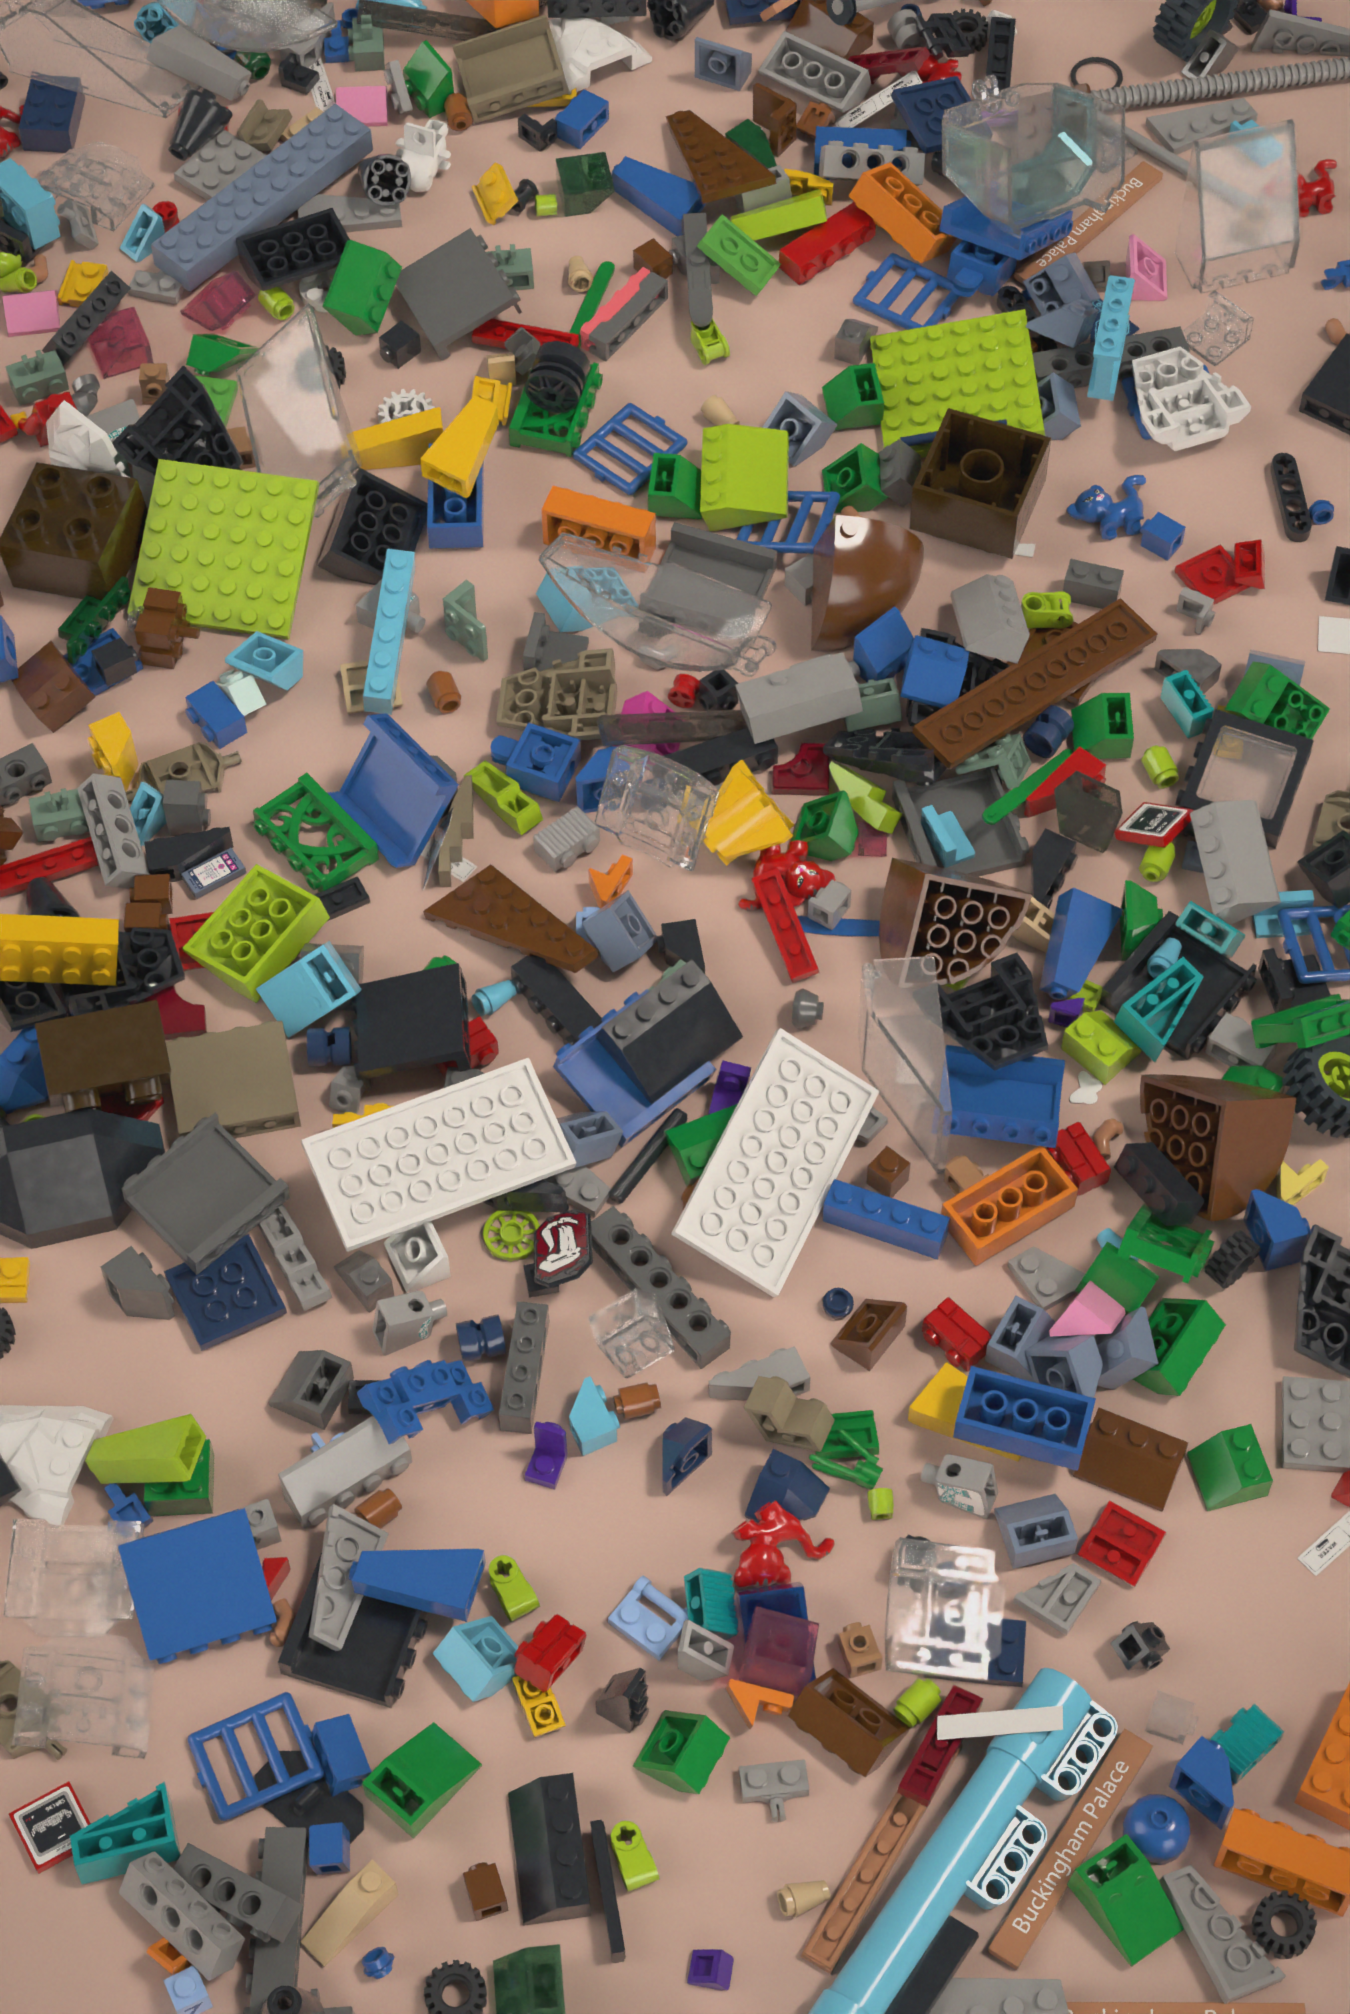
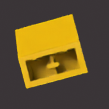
(113, 748)

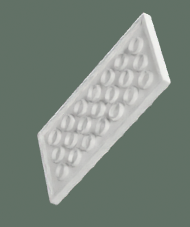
(438, 1154)
(775, 1163)

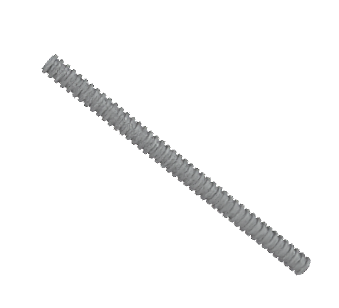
(1229, 83)

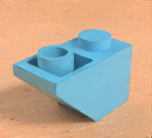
(590, 1420)

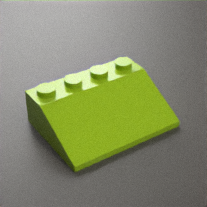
(743, 475)
(257, 931)

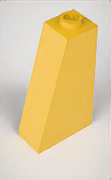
(399, 440)
(462, 447)
(939, 1406)

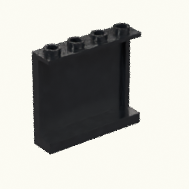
(1329, 392)
(1215, 996)
(411, 1022)
(372, 1656)

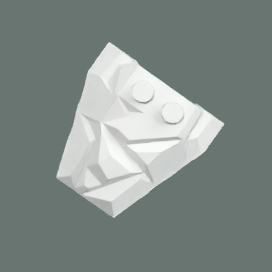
(590, 44)
(1183, 401)
(80, 443)
(46, 1453)

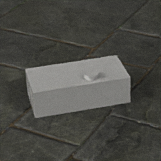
(799, 697)

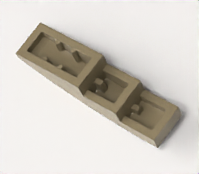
(460, 828)

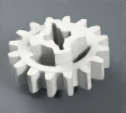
(403, 405)

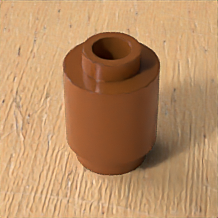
(457, 112)
(444, 691)
(637, 1400)
(379, 1508)

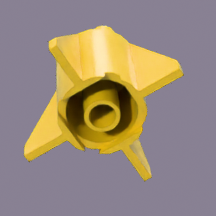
(745, 818)

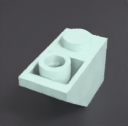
(241, 690)

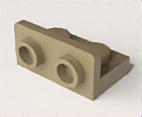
(263, 126)

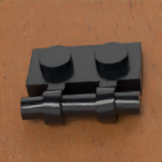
(948, 36)

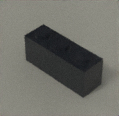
(1159, 1183)

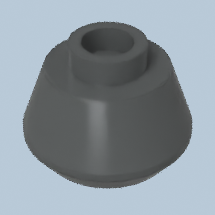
(806, 1009)

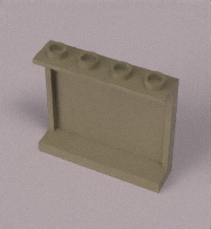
(510, 69)
(237, 1075)

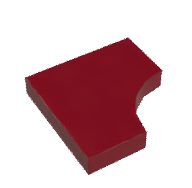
(804, 774)
(179, 1016)

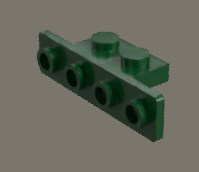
(90, 618)

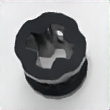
(524, 194)

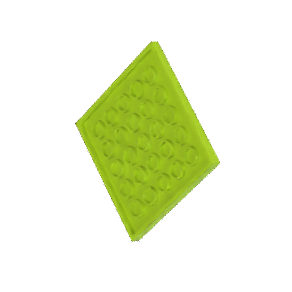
(960, 365)
(227, 544)

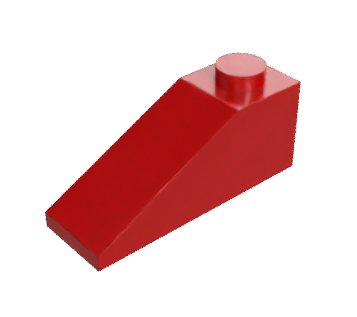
(1043, 797)

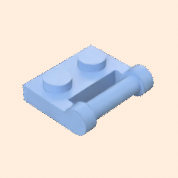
(644, 1626)

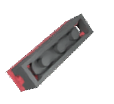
(624, 314)

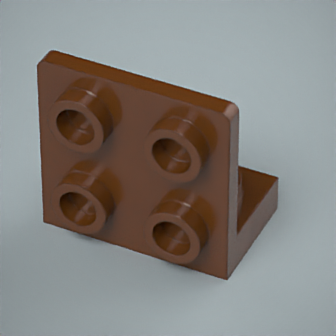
(776, 115)

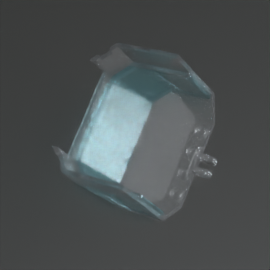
(1033, 151)

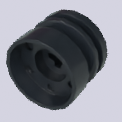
(557, 377)

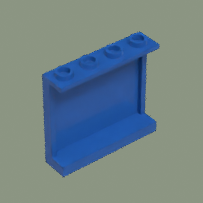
(966, 222)
(395, 791)
(607, 1088)
(1008, 1103)
(197, 1585)

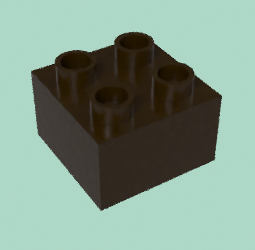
(979, 483)
(73, 531)
(105, 1056)

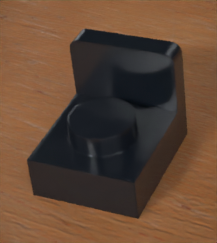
(297, 76)
(536, 134)

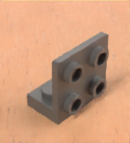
(547, 646)

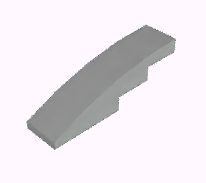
(294, 1258)

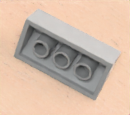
(816, 73)
(991, 617)
(1235, 859)
(342, 1471)

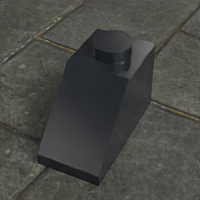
(682, 942)

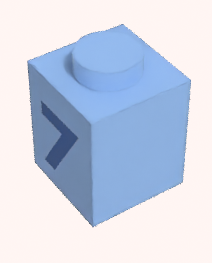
(188, 1992)

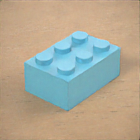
(27, 205)

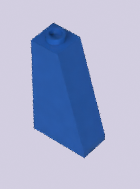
(870, 136)
(657, 193)
(1075, 941)
(421, 1579)

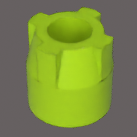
(545, 205)
(880, 1503)

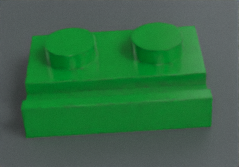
(859, 1426)

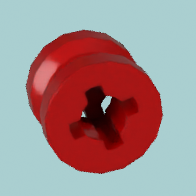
(169, 214)
(684, 690)

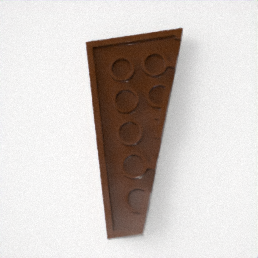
(713, 161)
(508, 916)

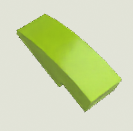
(505, 797)
(866, 798)

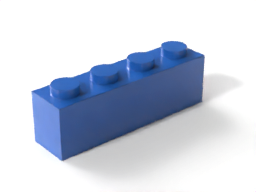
(886, 1219)

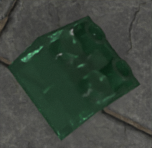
(583, 182)
(530, 1981)

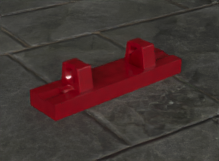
(891, 62)
(936, 1754)

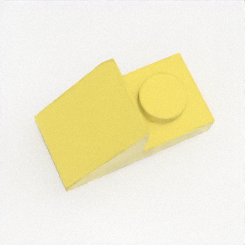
(1293, 1186)

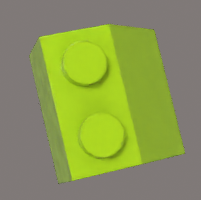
(1099, 1045)

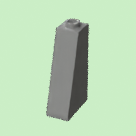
(199, 63)

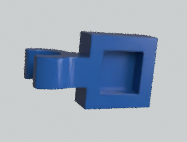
(336, 46)
(1337, 275)
(125, 1507)

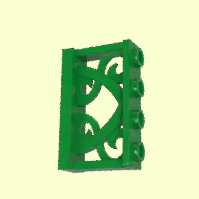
(524, 425)
(315, 799)
(1305, 1024)
(1184, 1257)

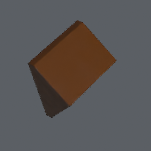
(871, 1331)

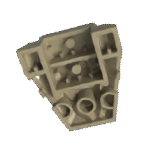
(562, 697)

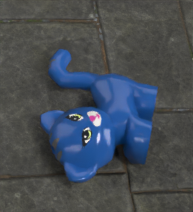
(1097, 506)

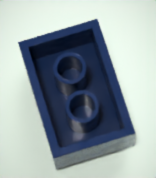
(50, 118)

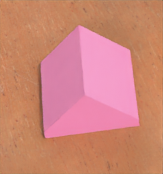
(365, 103)
(1147, 270)
(32, 312)
(1089, 1314)

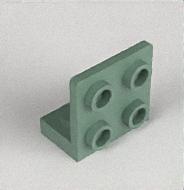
(462, 621)
(1008, 753)

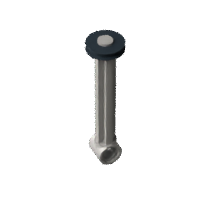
(844, 11)

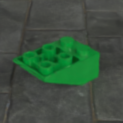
(1276, 701)
(420, 1778)
(1126, 1900)

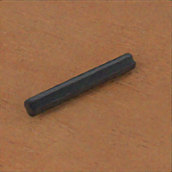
(646, 1158)

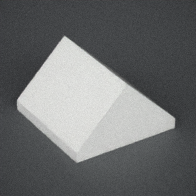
(418, 1257)

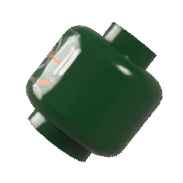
(255, 62)

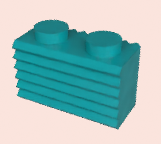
(1186, 703)
(1210, 930)
(711, 1601)
(1248, 1740)

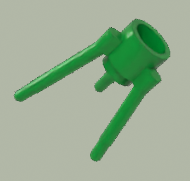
(864, 1474)

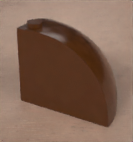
(860, 575)
(947, 917)
(1218, 1135)

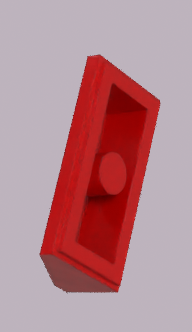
(1249, 563)

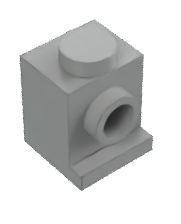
(830, 904)

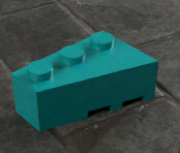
(1158, 1007)
(115, 1841)

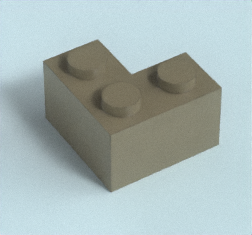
(786, 1418)

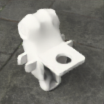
(424, 152)

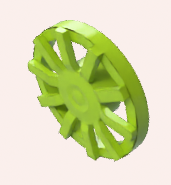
(511, 1234)

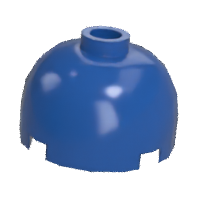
(1158, 1827)

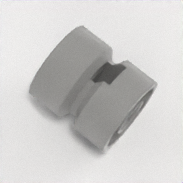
(903, 30)

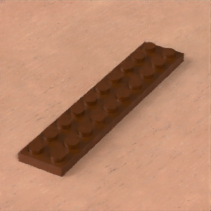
(1034, 683)

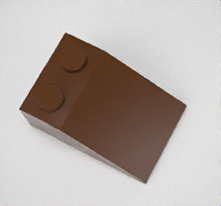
(52, 687)

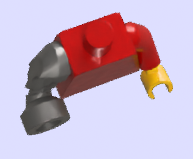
(83, 400)

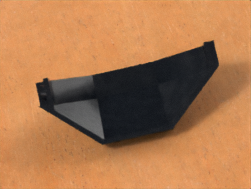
(69, 1172)

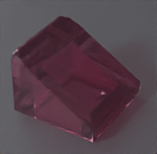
(871, 841)

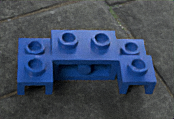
(420, 1390)

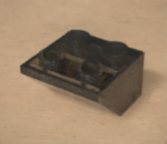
(1087, 810)

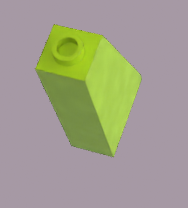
(782, 216)
(148, 1453)

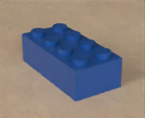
(456, 519)
(1024, 1418)

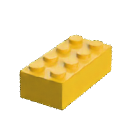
(58, 949)

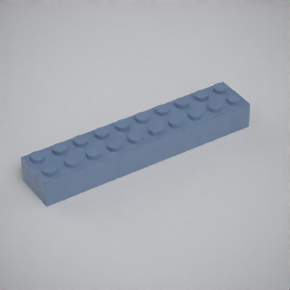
(262, 196)

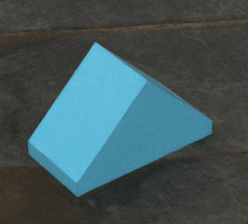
(142, 233)
(147, 812)

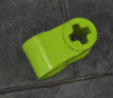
(709, 342)
(1044, 610)
(513, 1592)
(633, 1860)

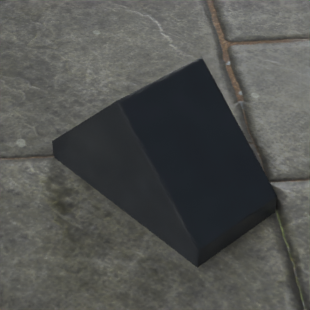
(1339, 578)

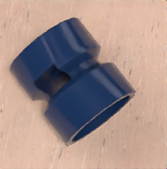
(1048, 731)
(329, 1046)
(481, 1338)

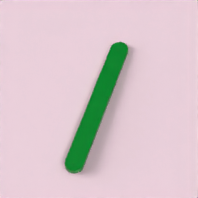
(593, 297)
(1018, 795)

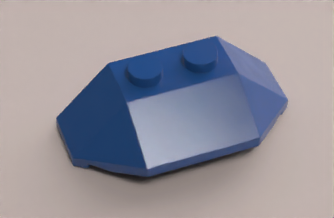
(22, 1073)

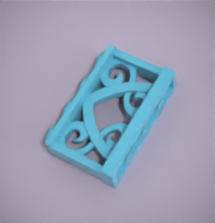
(1110, 337)

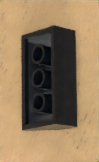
(549, 1850)

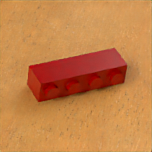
(826, 243)

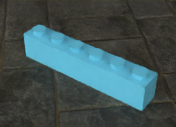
(389, 631)

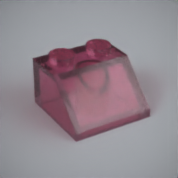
(220, 302)
(120, 343)
(779, 1651)

